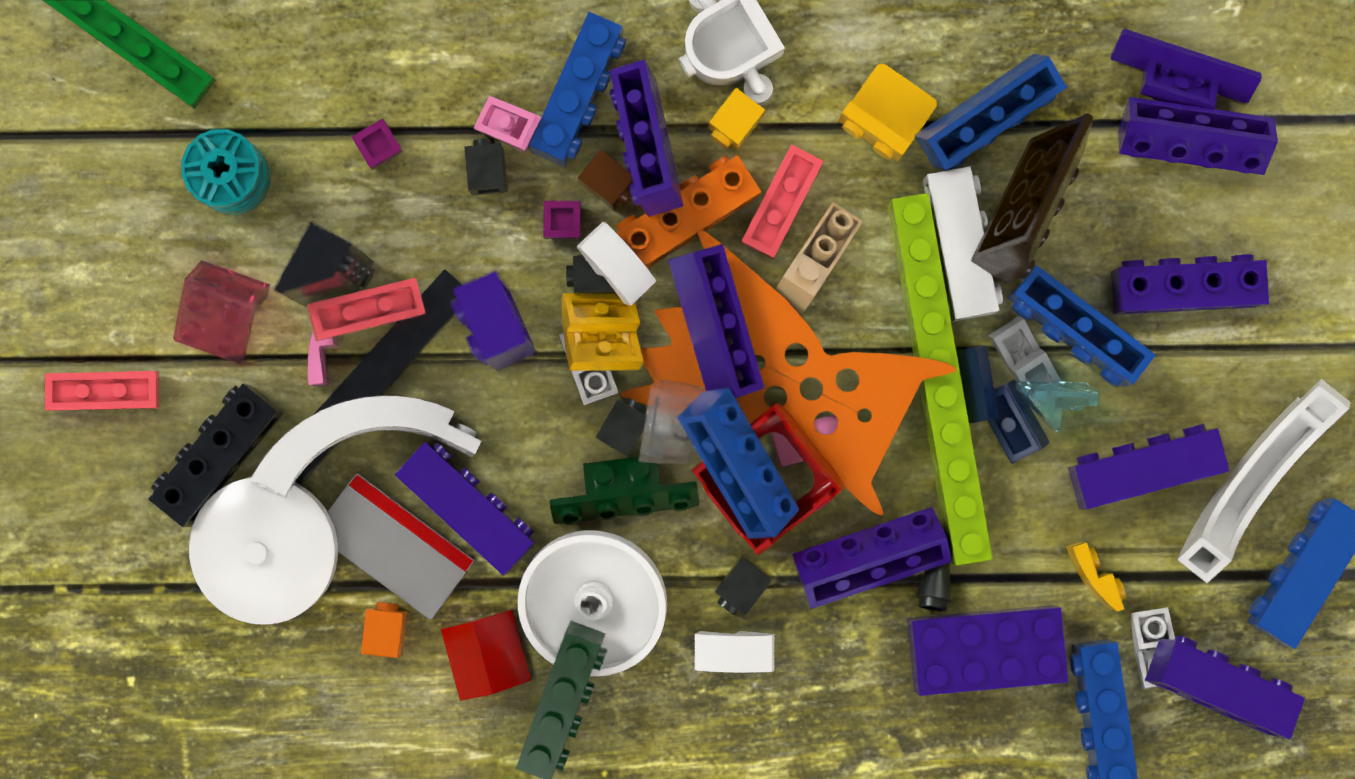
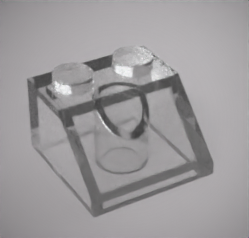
(663, 434)

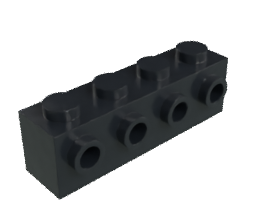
(215, 455)

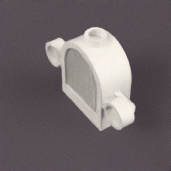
(731, 44)

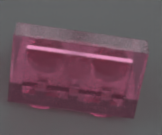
(218, 310)

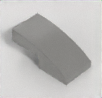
(1022, 353)

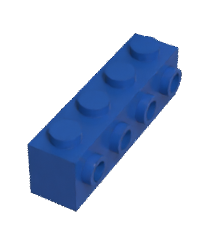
(576, 90)
(990, 112)
(1081, 327)
(738, 463)
(1307, 574)
(1103, 710)

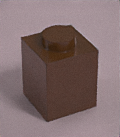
(607, 180)

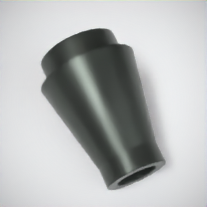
(935, 589)

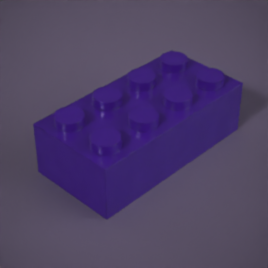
(494, 320)
(987, 650)

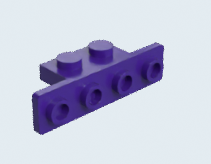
(1181, 74)

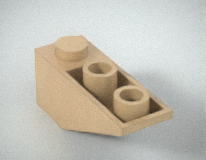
(818, 257)

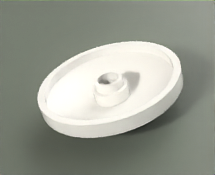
(263, 552)
(599, 584)

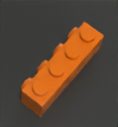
(705, 203)

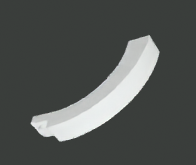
(351, 418)
(1254, 477)

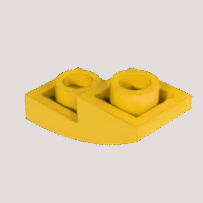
(1103, 585)

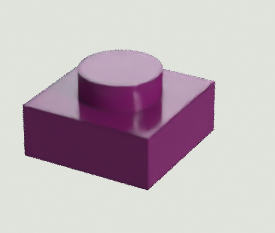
(377, 144)
(562, 220)

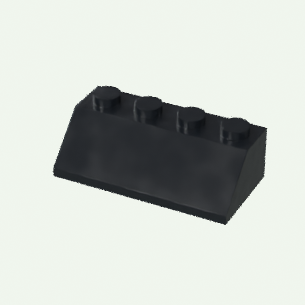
(324, 268)

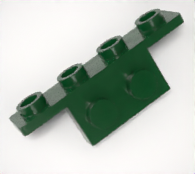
(622, 489)

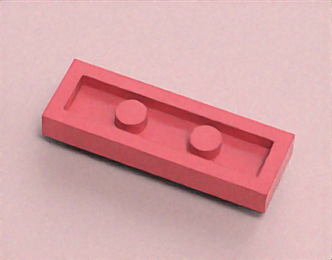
(782, 201)
(365, 309)
(102, 390)

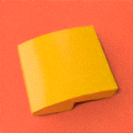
(600, 332)

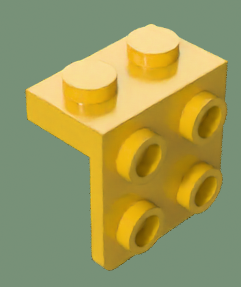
(887, 112)

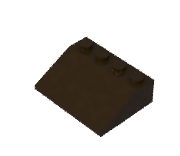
(1032, 200)

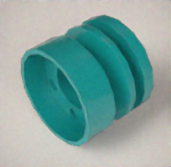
(234, 190)

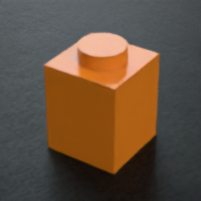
(384, 630)

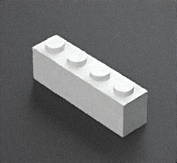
(958, 233)

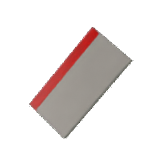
(397, 547)

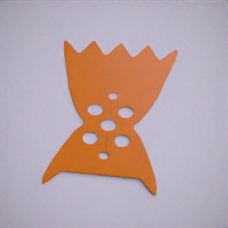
(884, 385)

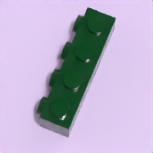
(560, 701)

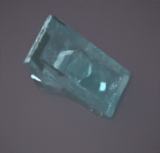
(1051, 398)

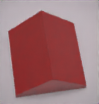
(486, 655)

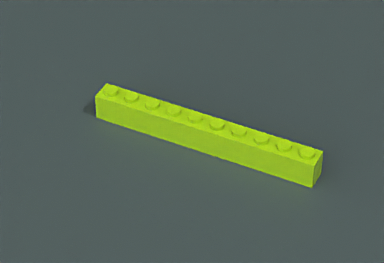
(942, 395)

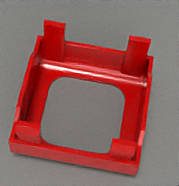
(825, 486)

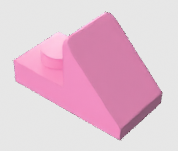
(507, 123)

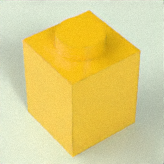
(735, 120)

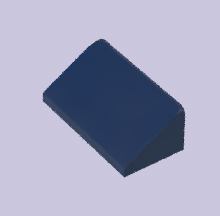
(977, 384)
(1017, 425)

